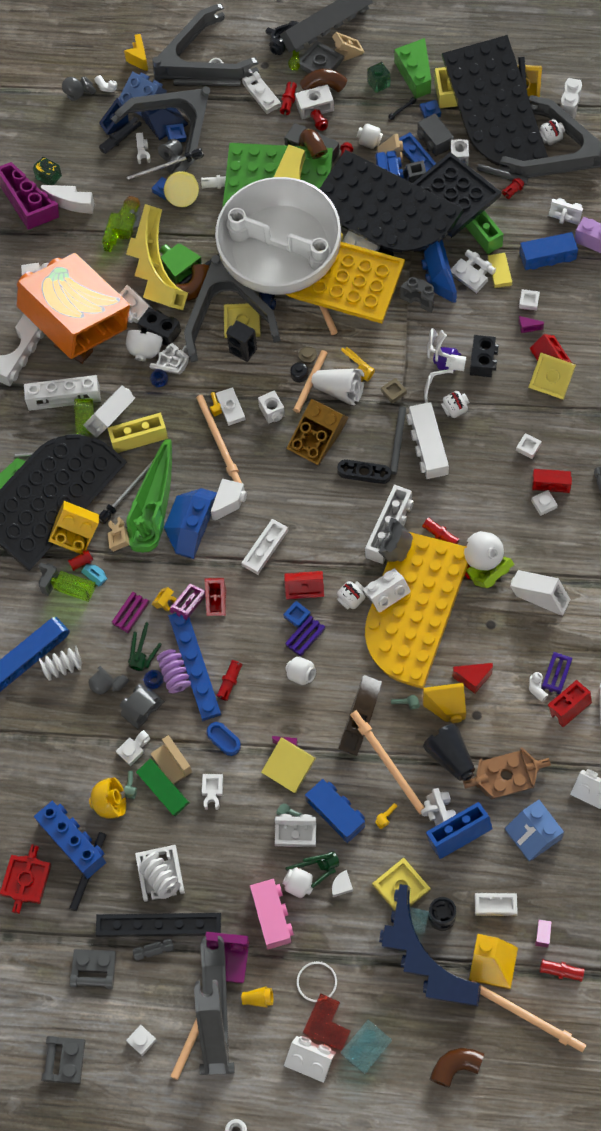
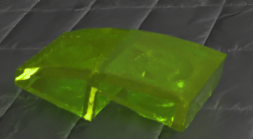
(82, 412)

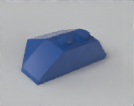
(439, 271)
(189, 521)

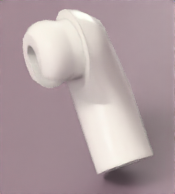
(535, 686)

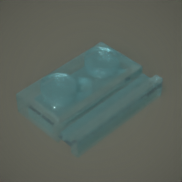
(366, 1046)

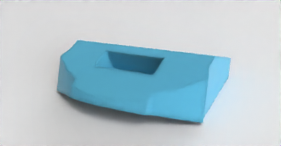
(94, 573)

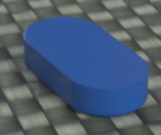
(223, 738)

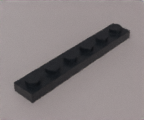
(157, 924)

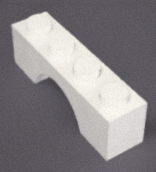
(12, 363)

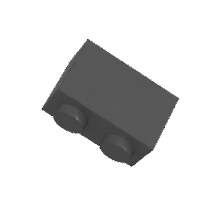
(435, 134)

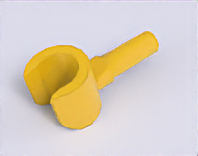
(216, 408)
(382, 820)

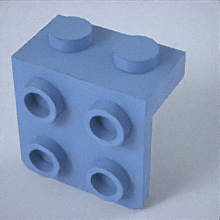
(140, 86)

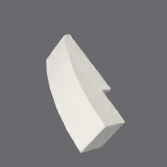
(69, 198)

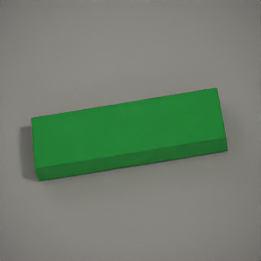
(162, 787)

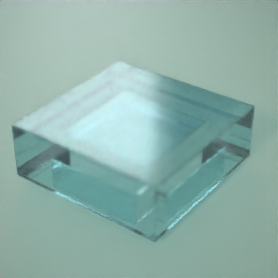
(419, 919)

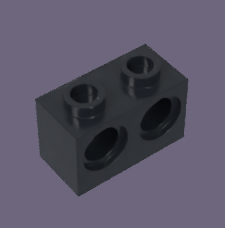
(160, 324)
(241, 341)
(482, 355)

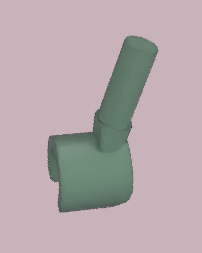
(412, 700)
(130, 792)
(285, 809)

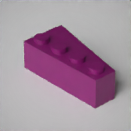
(28, 201)

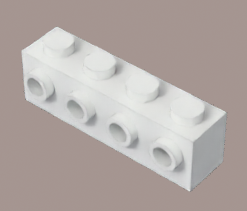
(428, 440)
(396, 507)

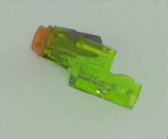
(123, 223)

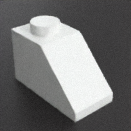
(228, 498)

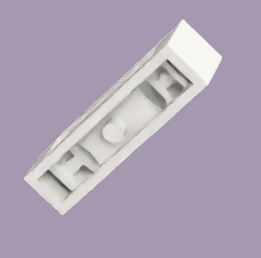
(61, 392)

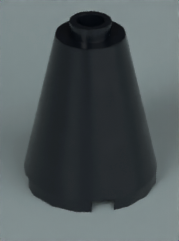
(451, 752)

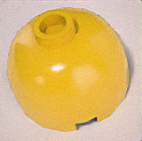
(107, 799)

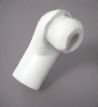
(107, 87)

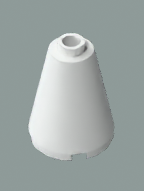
(340, 384)

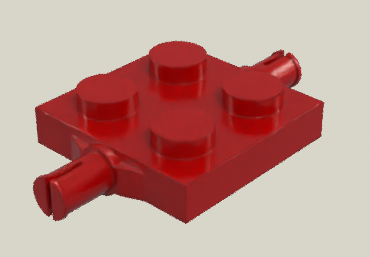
(25, 879)

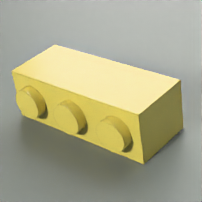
(137, 433)

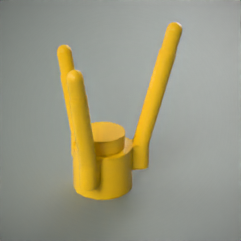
(367, 370)

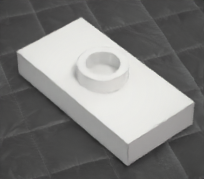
(230, 406)
(495, 904)

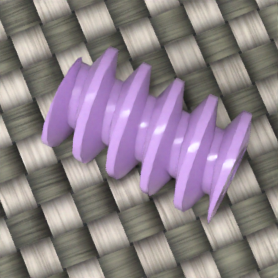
(172, 671)

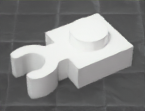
(212, 787)

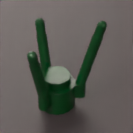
(137, 659)
(325, 862)

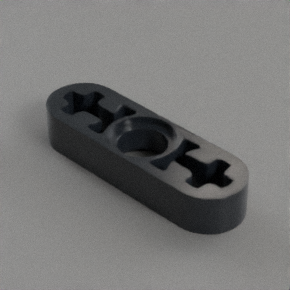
(366, 478)

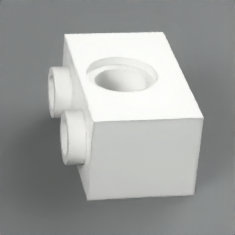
(313, 99)

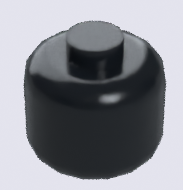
(299, 372)

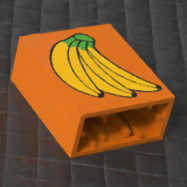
(72, 305)

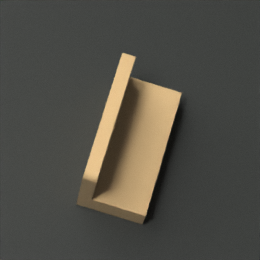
(171, 761)

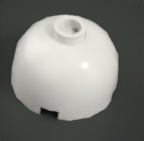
(143, 345)
(484, 551)

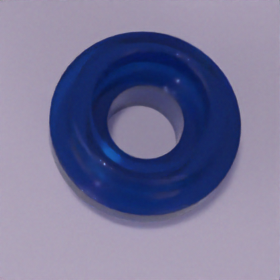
(159, 374)
(153, 674)

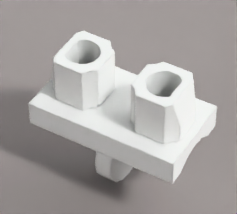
(565, 211)
(435, 807)

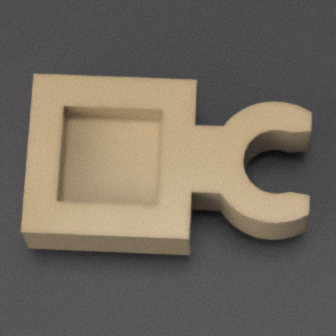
(118, 536)

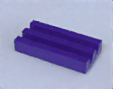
(300, 630)
(552, 687)

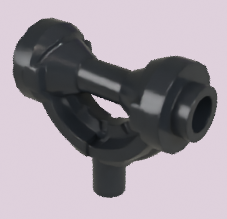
(277, 45)

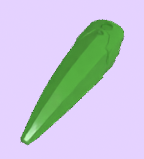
(149, 507)

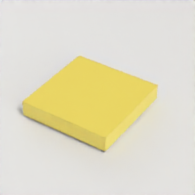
(243, 313)
(552, 376)
(288, 765)
(402, 874)

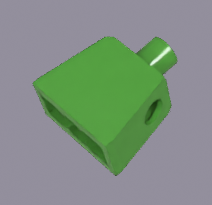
(178, 261)

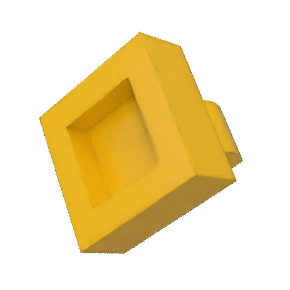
(162, 599)

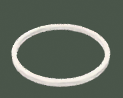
(306, 966)

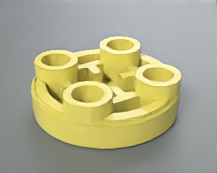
(181, 189)

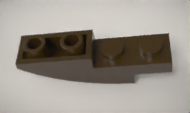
(364, 703)

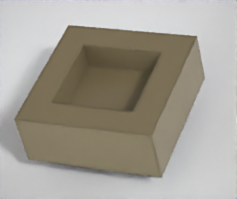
(393, 390)

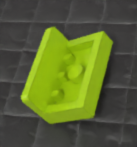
(488, 578)

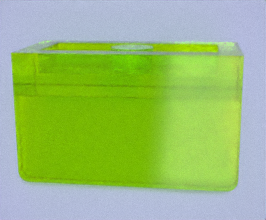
(73, 586)

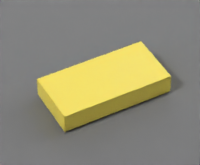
(502, 275)

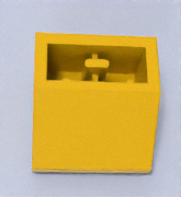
(74, 527)

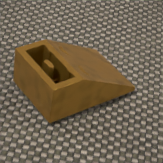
(316, 431)

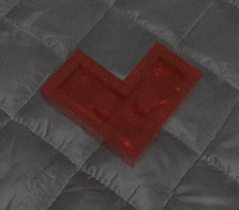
(321, 1026)

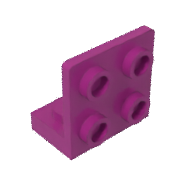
(235, 954)

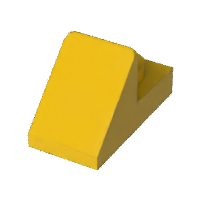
(137, 55)

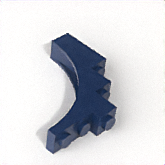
(402, 937)

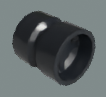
(442, 913)

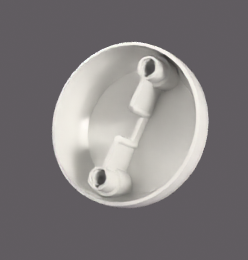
(278, 235)

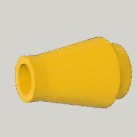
(258, 997)

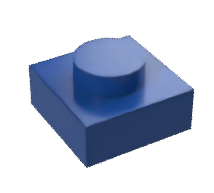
(430, 108)
(176, 131)
(158, 188)
(297, 614)

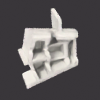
(172, 359)

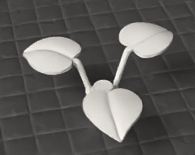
(454, 362)

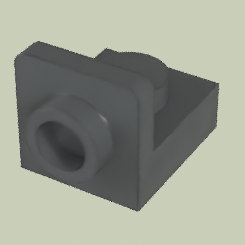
(45, 581)

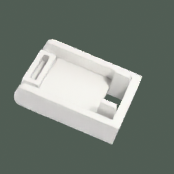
(173, 863)

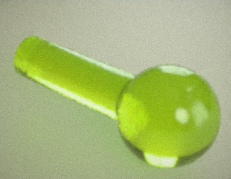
(293, 62)

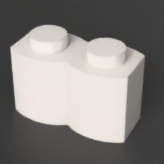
(571, 96)

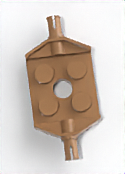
(519, 764)

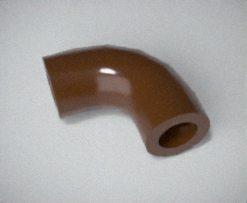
(324, 77)
(312, 140)
(193, 287)
(453, 1062)

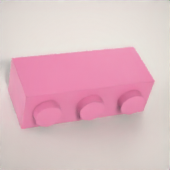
(271, 913)

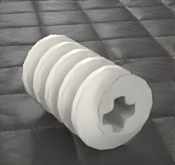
(61, 664)
(159, 876)

